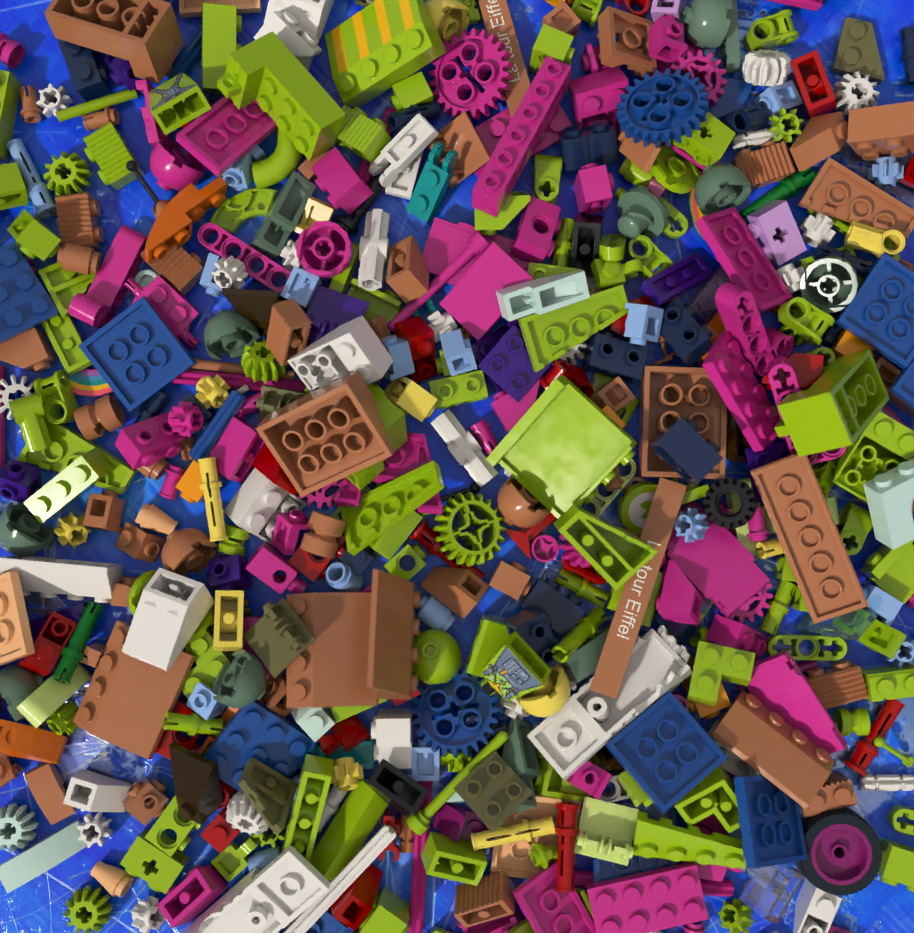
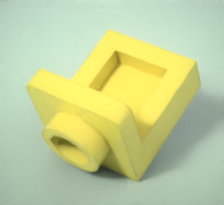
(315, 211)

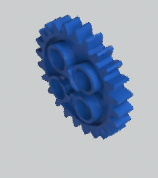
(662, 108)
(461, 736)

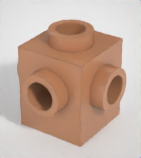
(141, 807)

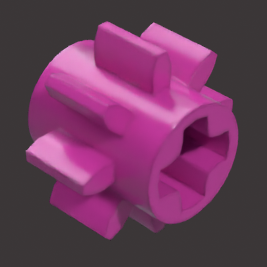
(185, 418)

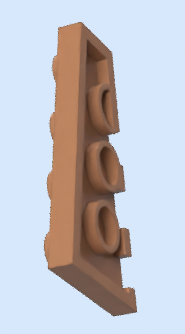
(852, 198)

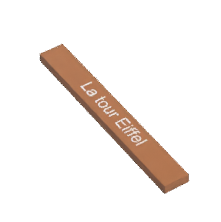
(499, 22)
(637, 591)

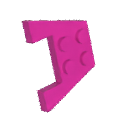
(405, 459)

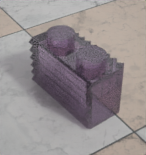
(704, 301)

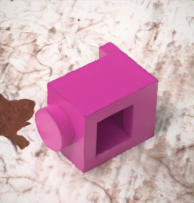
(668, 33)
(590, 779)

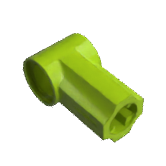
(29, 416)

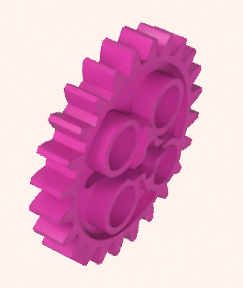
(489, 56)

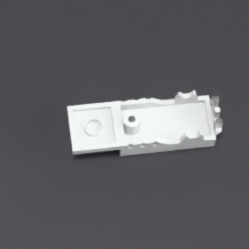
(594, 719)
(265, 898)

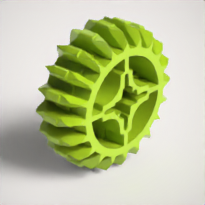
(465, 518)

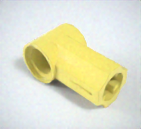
(872, 239)

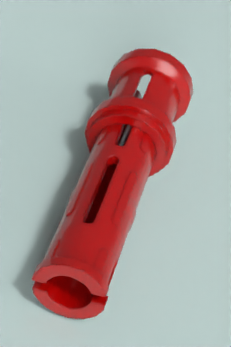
(426, 537)
(866, 748)
(566, 832)

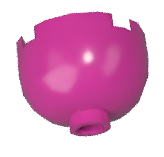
(174, 167)
(324, 249)

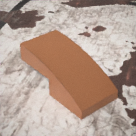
(614, 394)
(49, 792)

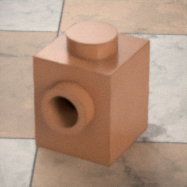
(511, 579)

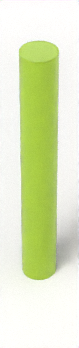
(96, 104)

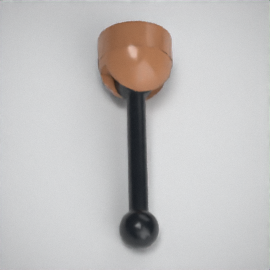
(159, 204)

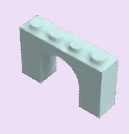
(890, 505)

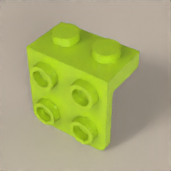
(892, 570)

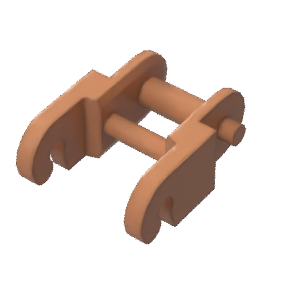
(667, 357)

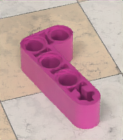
(108, 287)
(745, 325)
(790, 387)

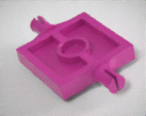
(170, 305)

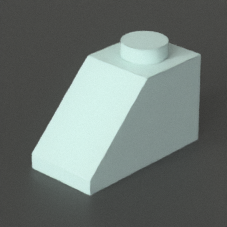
(313, 721)

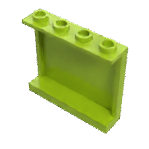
(563, 448)

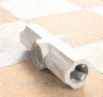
(374, 250)
(464, 448)

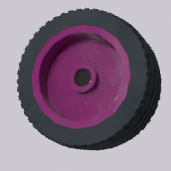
(840, 852)

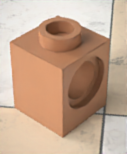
(563, 19)

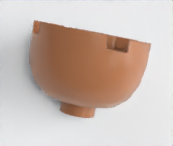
(519, 505)
(187, 551)

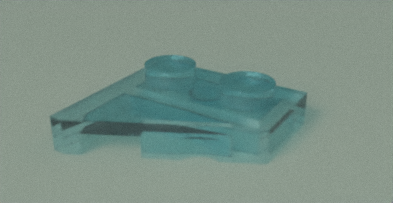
(848, 625)

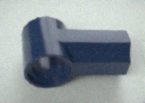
(746, 119)

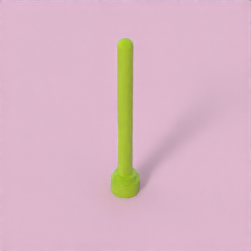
(421, 819)

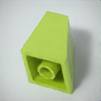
(488, 638)

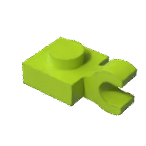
(613, 273)
(234, 858)

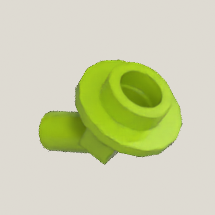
(542, 854)

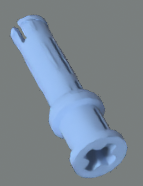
(36, 189)

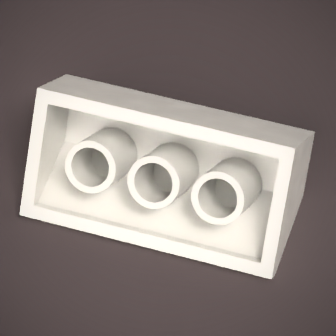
(64, 576)

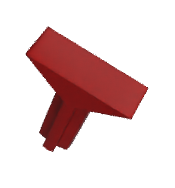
(526, 535)

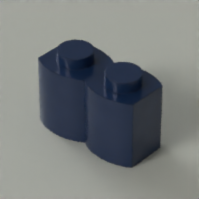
(588, 145)

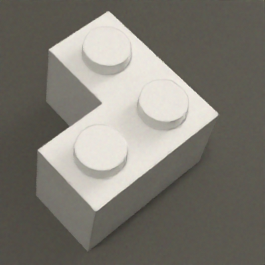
(393, 736)

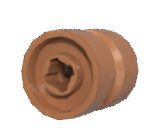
(101, 416)
(323, 535)

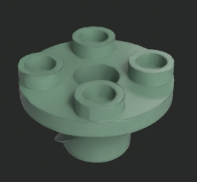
(641, 214)

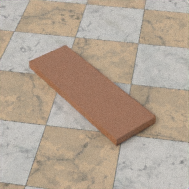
(809, 537)

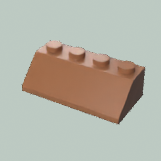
(774, 748)

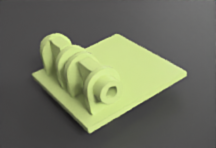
(606, 831)

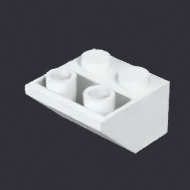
(258, 504)

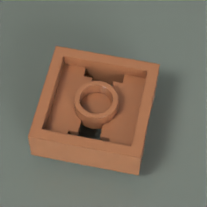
(631, 33)

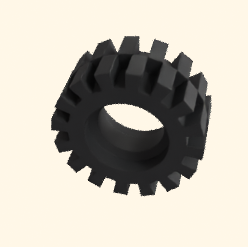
(713, 497)

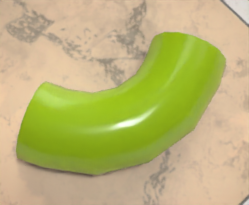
(278, 165)

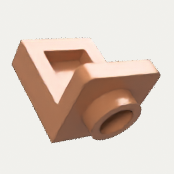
(139, 543)

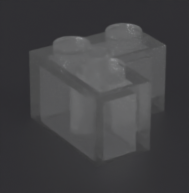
(771, 889)

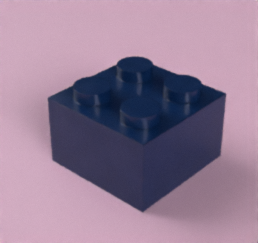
(686, 450)

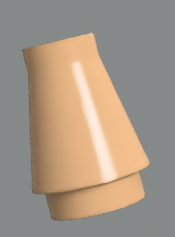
(154, 519)
(112, 878)

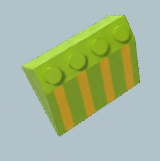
(381, 48)

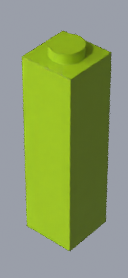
(348, 830)

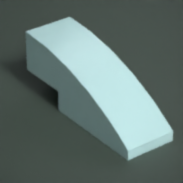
(542, 295)
(41, 857)

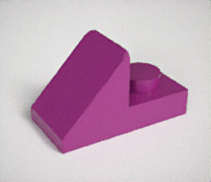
(457, 822)

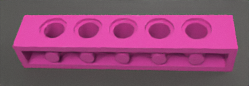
(521, 137)

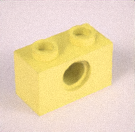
(411, 397)
(228, 620)

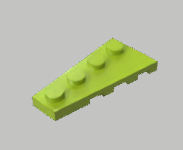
(558, 331)
(69, 446)
(388, 505)
(677, 844)

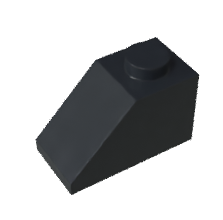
(586, 241)
(397, 788)

